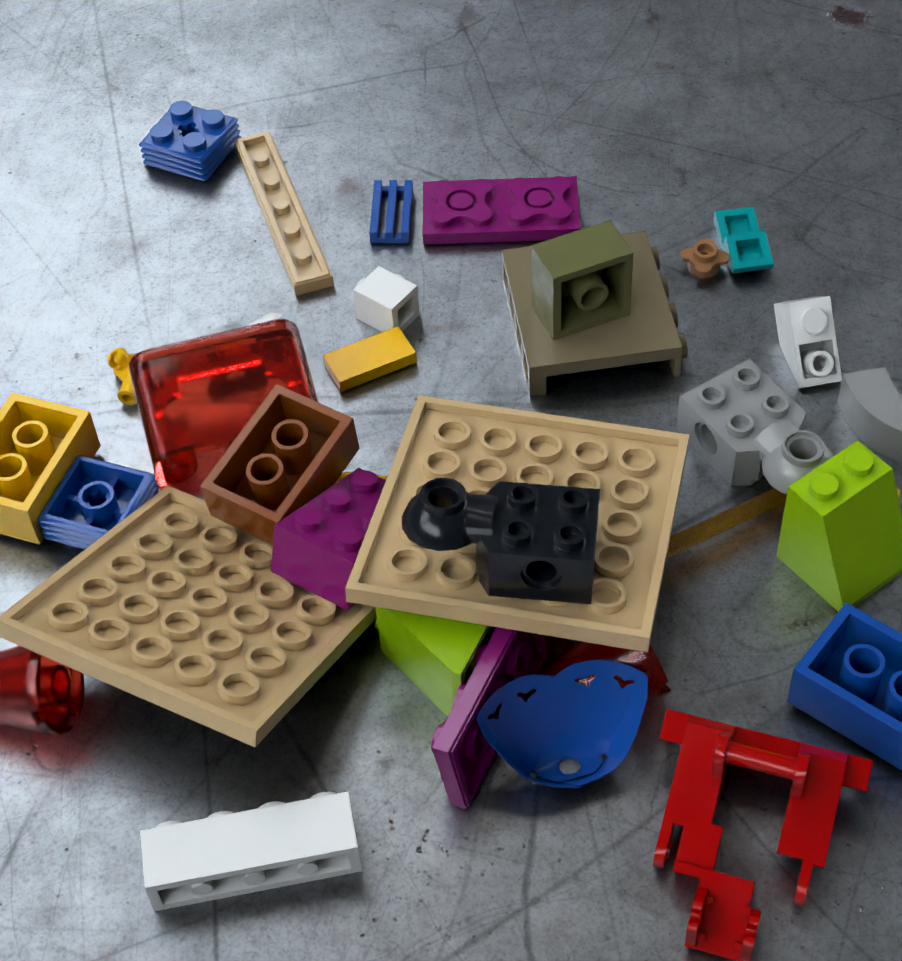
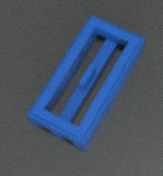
(392, 192)

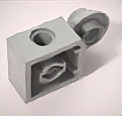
(750, 429)

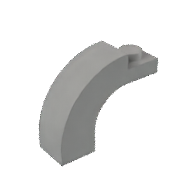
(873, 410)

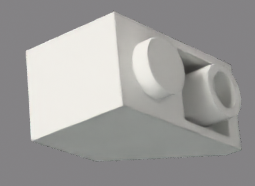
(809, 340)

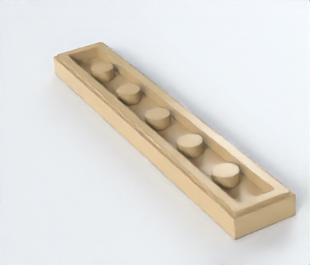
(283, 214)

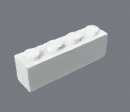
(249, 850)

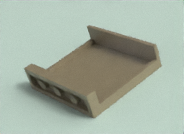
(638, 338)

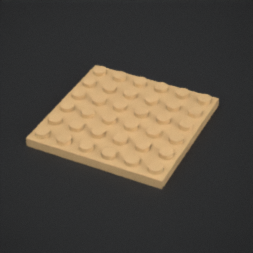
(487, 444)
(187, 619)

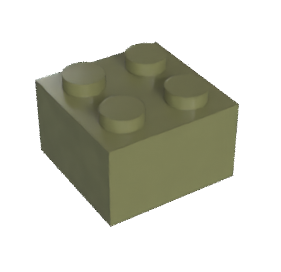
(581, 279)

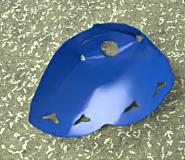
(567, 721)

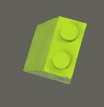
(844, 527)
(431, 651)

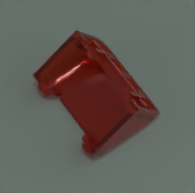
(208, 387)

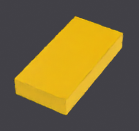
(369, 358)

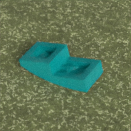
(743, 240)

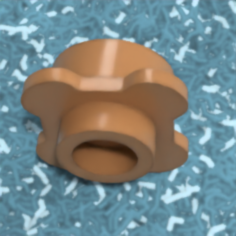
(704, 258)

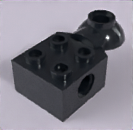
(526, 535)

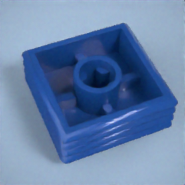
(190, 140)
(93, 500)

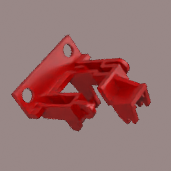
(720, 910)

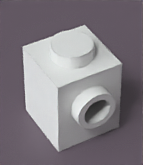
(386, 300)

